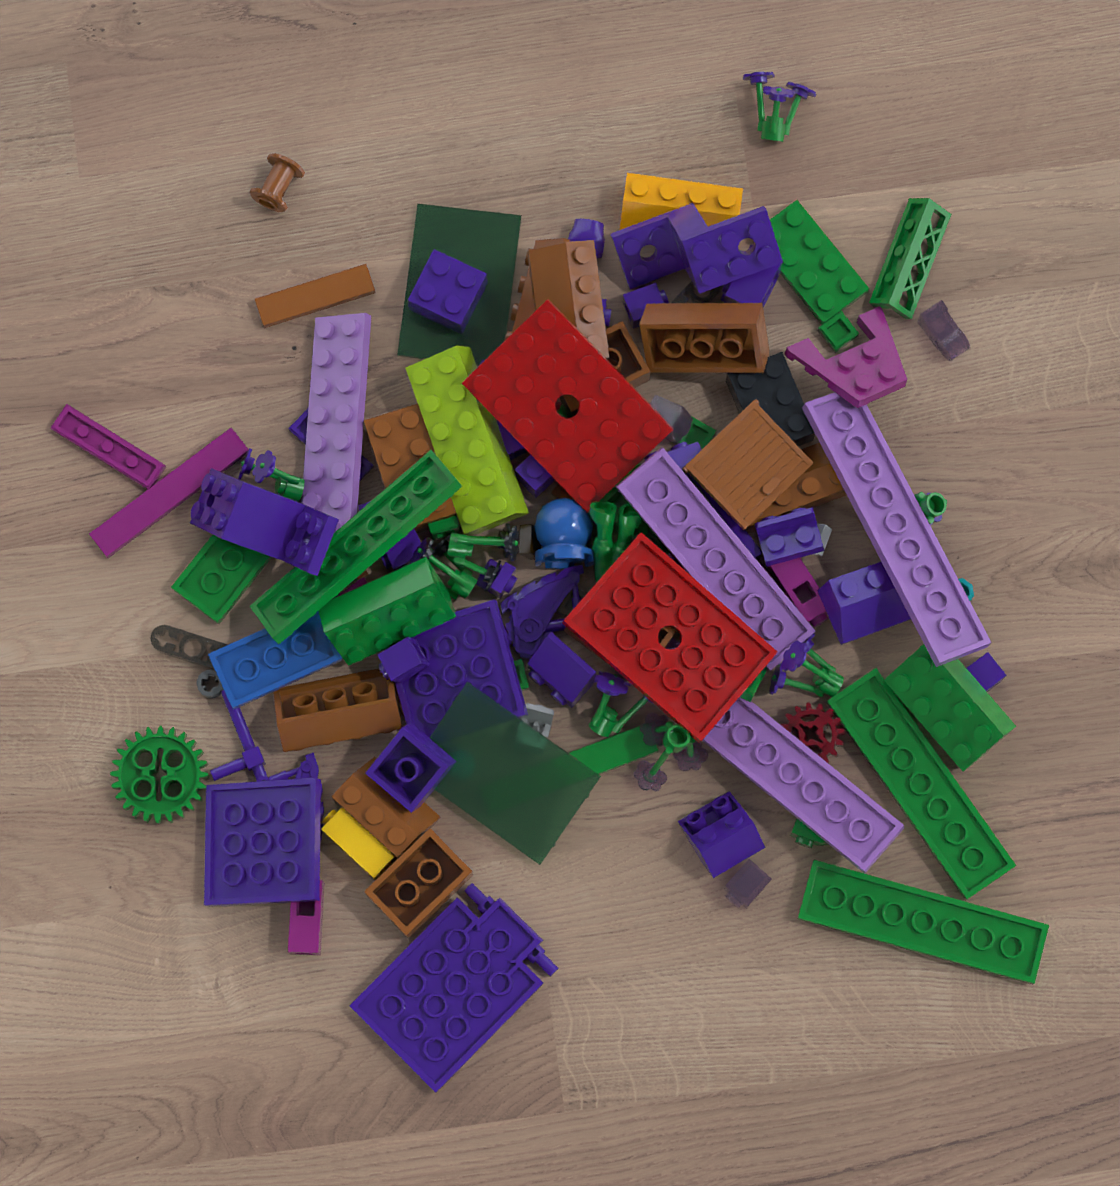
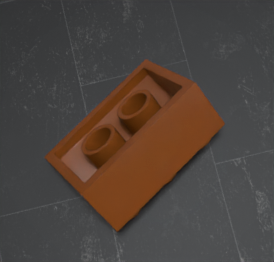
(382, 813)

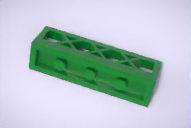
(906, 253)

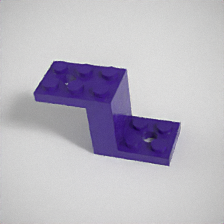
(704, 251)
(263, 521)

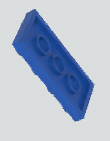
(261, 665)

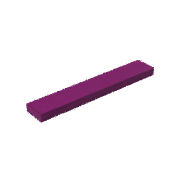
(168, 493)

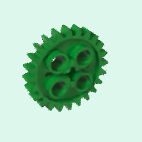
(132, 775)

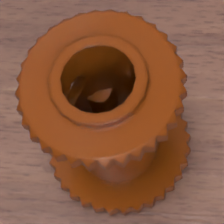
(277, 182)

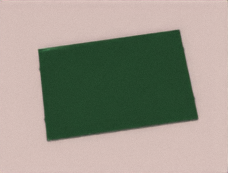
(479, 240)
(510, 774)

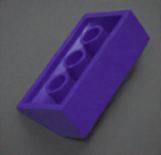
(862, 603)

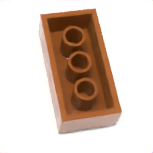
(705, 337)
(397, 444)

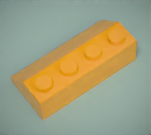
(653, 196)

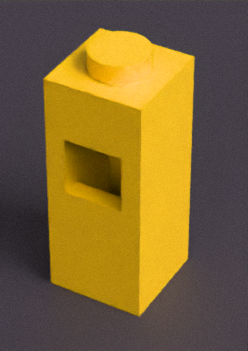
(357, 843)

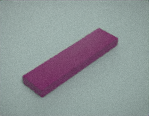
(108, 447)

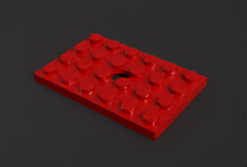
(555, 359)
(716, 648)

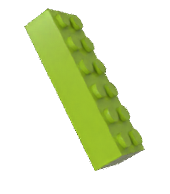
(467, 441)

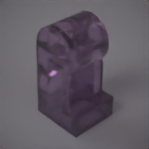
(943, 331)

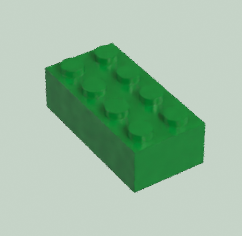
(386, 611)
(950, 706)

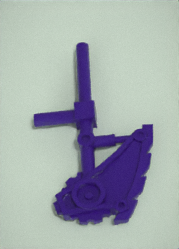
(536, 606)
(254, 759)

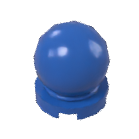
(563, 532)

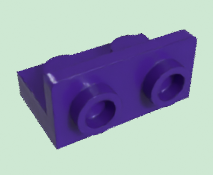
(789, 536)

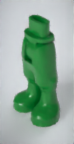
(604, 548)

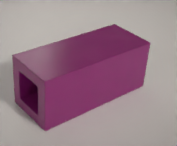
(801, 589)
(306, 926)

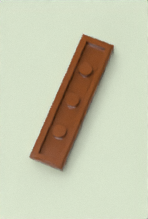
(315, 295)

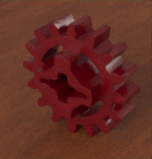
(821, 722)

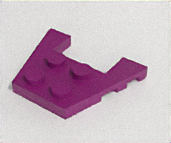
(860, 372)

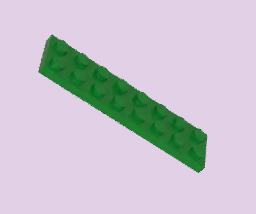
(357, 546)
(921, 784)
(923, 922)

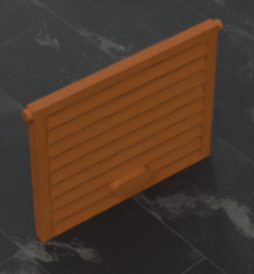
(748, 465)

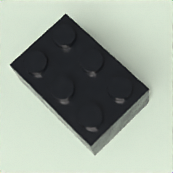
(776, 396)

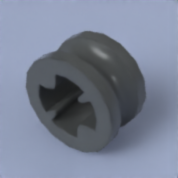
(205, 676)

